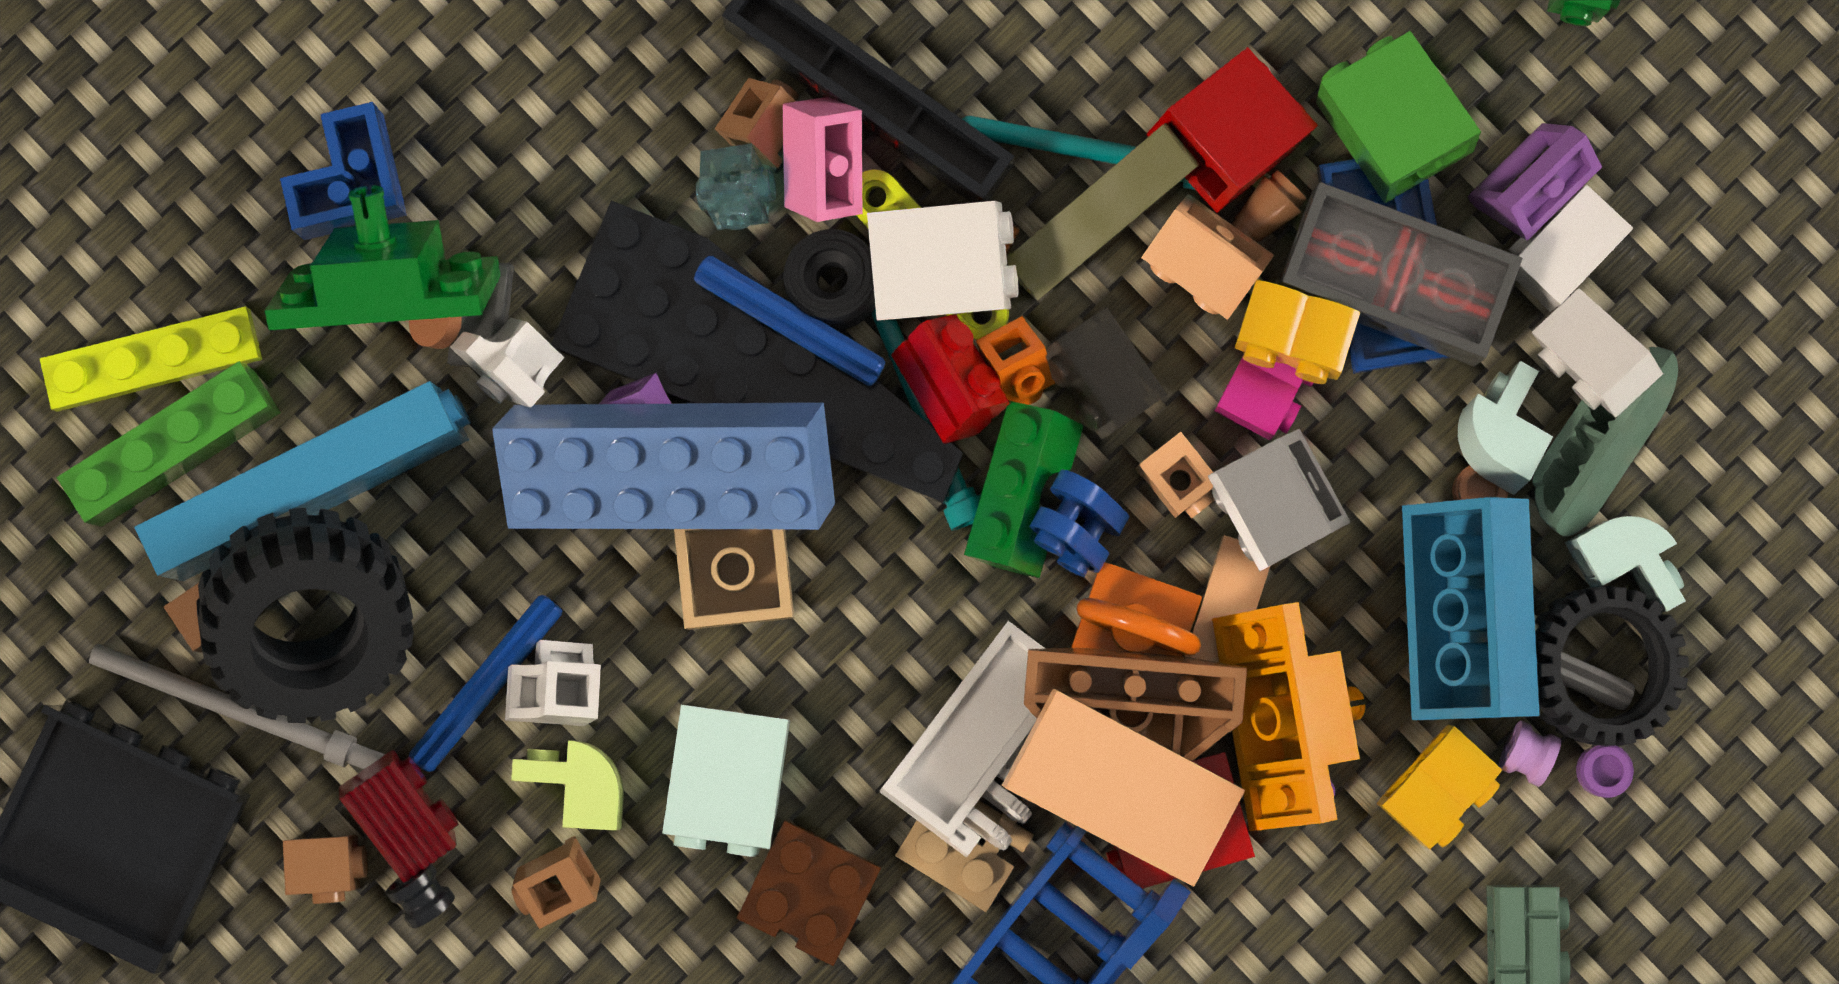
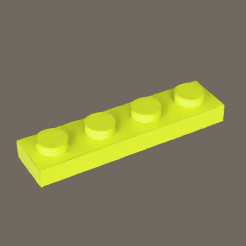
(150, 359)

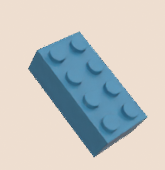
(1470, 609)

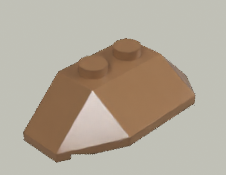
(1163, 697)

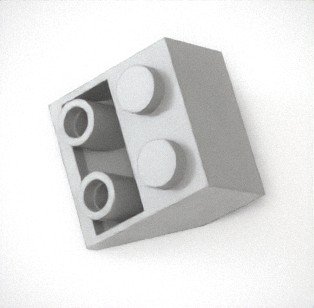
(1278, 499)

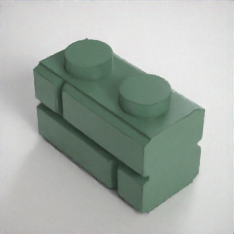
(1526, 935)

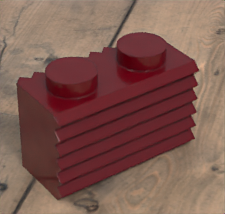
(399, 814)

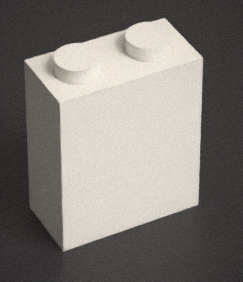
(941, 260)

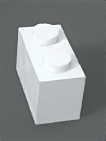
(1568, 247)
(1596, 353)

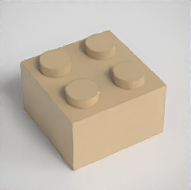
(733, 576)

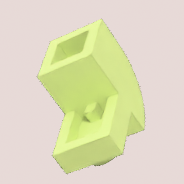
(591, 783)

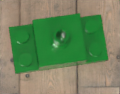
(382, 274)

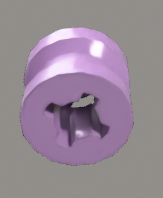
(1530, 753)

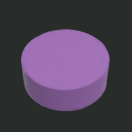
(1604, 770)

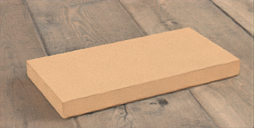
(1123, 787)

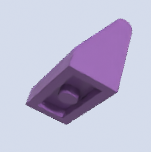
(1544, 185)

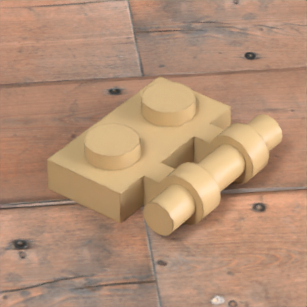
(974, 877)

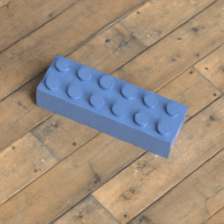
(665, 466)

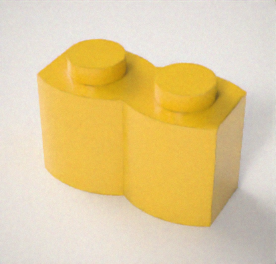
(1296, 331)
(1440, 788)

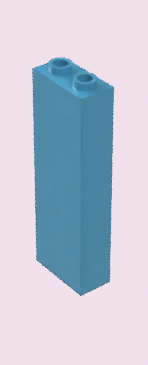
(308, 476)

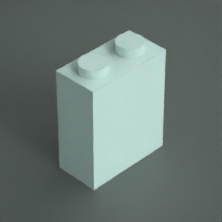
(725, 779)

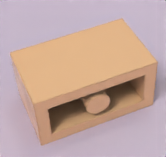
(1206, 257)

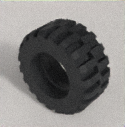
(314, 674)

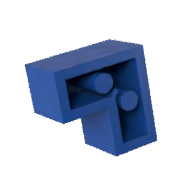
(359, 158)

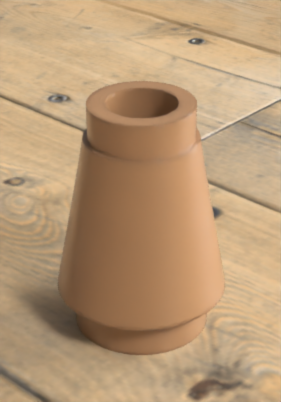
(1269, 207)

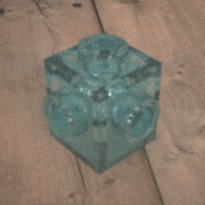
(735, 187)

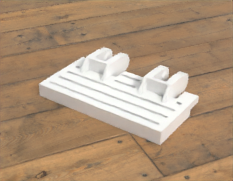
(969, 746)

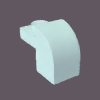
(1496, 439)
(1631, 546)

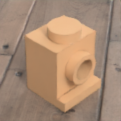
(1175, 457)

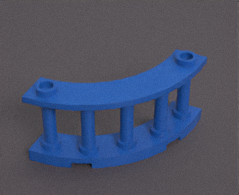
(1117, 950)

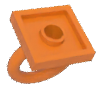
(1137, 615)

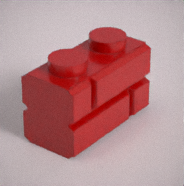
(950, 378)

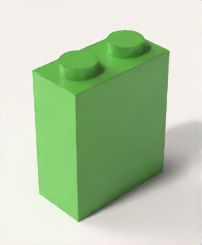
(1396, 115)

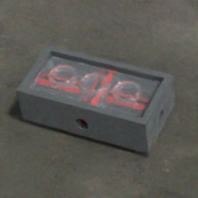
(1401, 273)

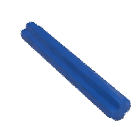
(789, 320)
(485, 683)

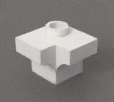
(510, 362)
(557, 688)

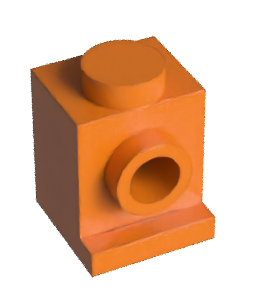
(1024, 373)

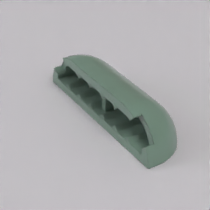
(1597, 451)

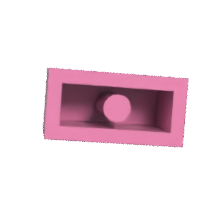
(822, 158)

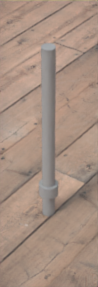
(337, 747)

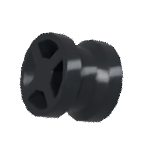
(421, 897)

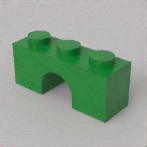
(1027, 452)

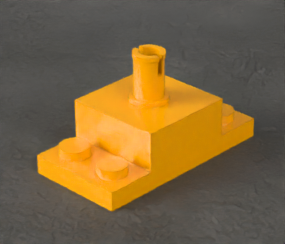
(1292, 717)

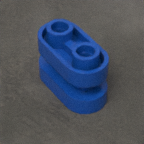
(1073, 543)

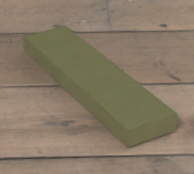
(1102, 211)

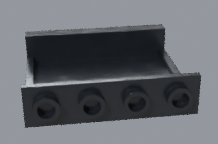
(113, 836)

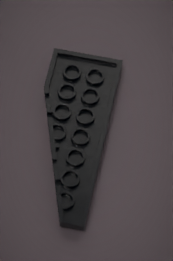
(647, 315)

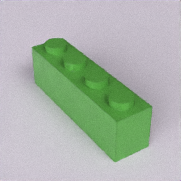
(168, 445)

